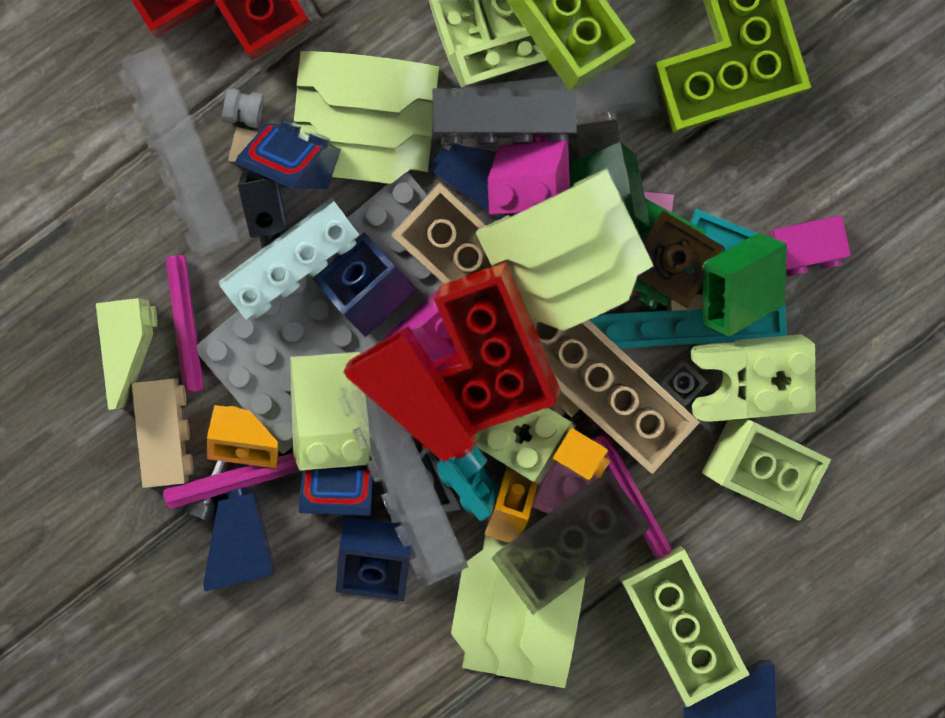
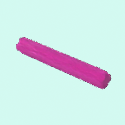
(184, 323)
(227, 481)
(653, 536)

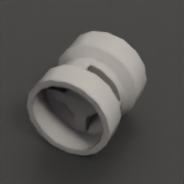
(243, 107)

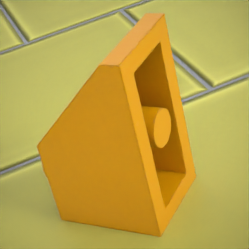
(240, 438)
(582, 455)
(511, 506)

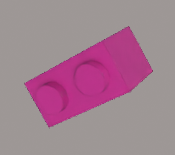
(813, 243)

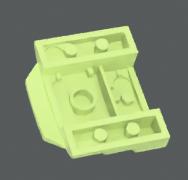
(483, 39)
(370, 110)
(570, 252)
(501, 631)

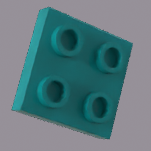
(471, 482)

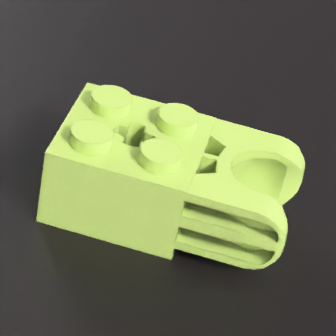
(748, 374)
(530, 458)

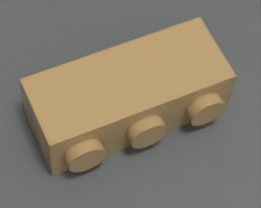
(162, 432)

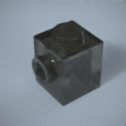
(594, 137)

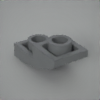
(685, 386)

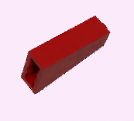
(414, 394)

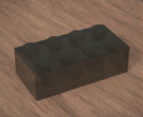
(570, 542)

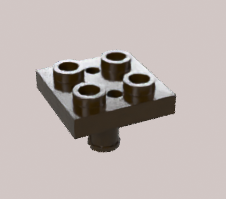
(675, 258)

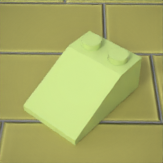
(124, 341)
(319, 425)
(766, 466)

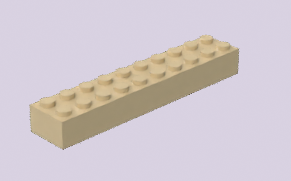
(584, 360)

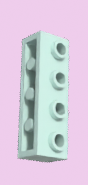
(288, 259)

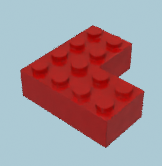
(256, 23)
(499, 357)

